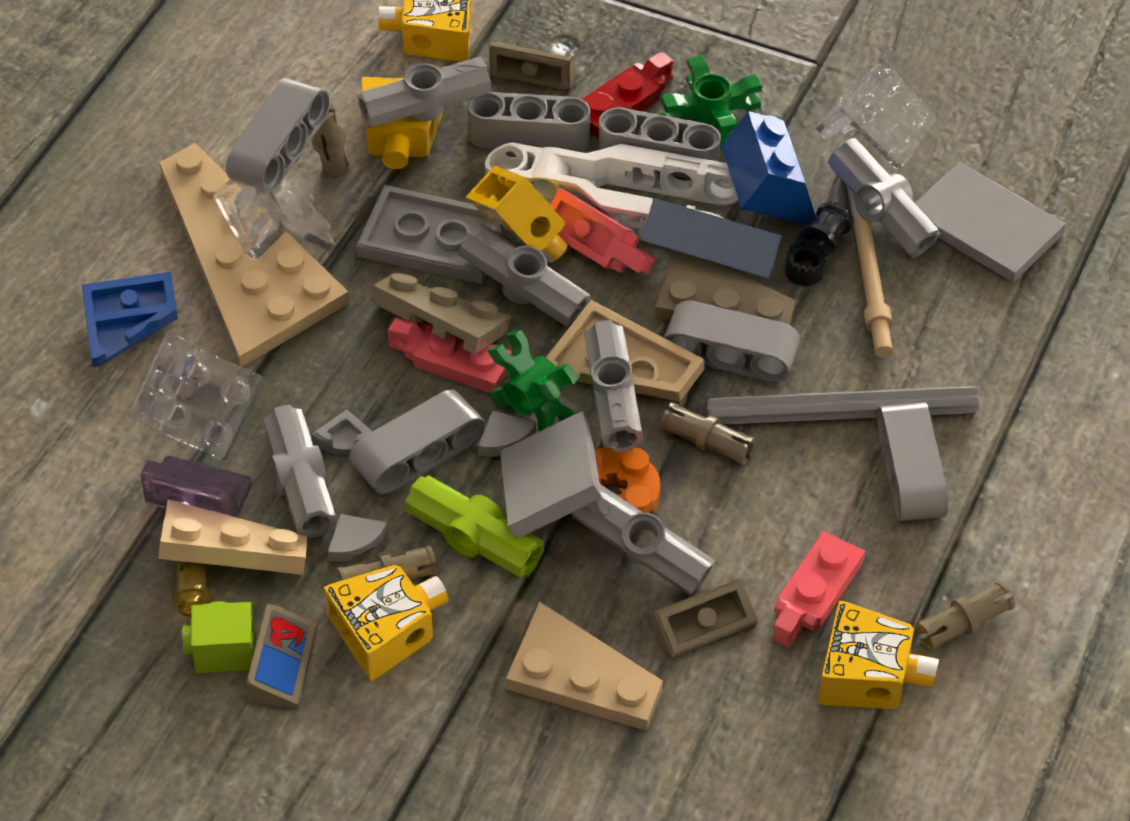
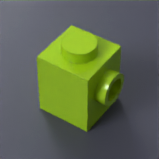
(220, 637)

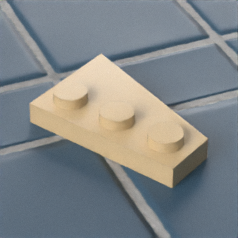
(657, 364)
(225, 540)
(581, 672)

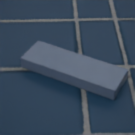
(711, 238)

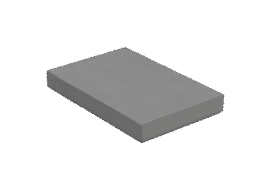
(989, 221)
(421, 233)
(550, 475)

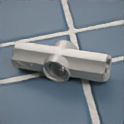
(424, 92)
(883, 198)
(524, 274)
(613, 386)
(299, 471)
(668, 556)

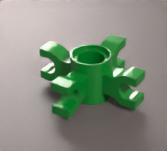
(712, 98)
(531, 382)

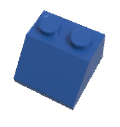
(767, 170)

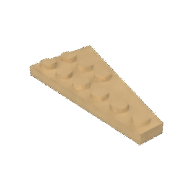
(258, 299)

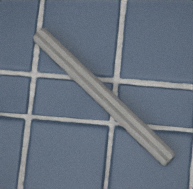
(839, 405)

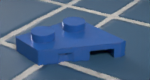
(126, 312)

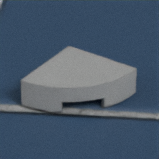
(503, 432)
(340, 434)
(355, 536)

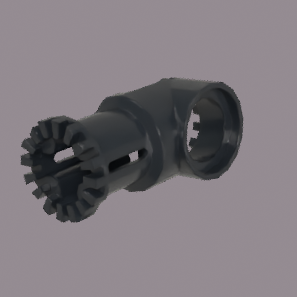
(809, 247)

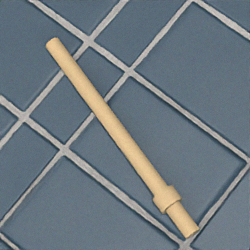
(877, 313)

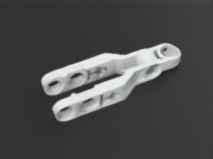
(617, 165)

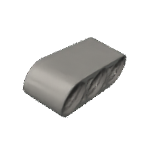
(528, 120)
(659, 133)
(277, 135)
(735, 340)
(417, 441)
(912, 461)

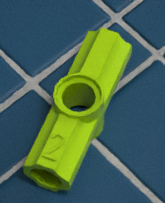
(473, 526)

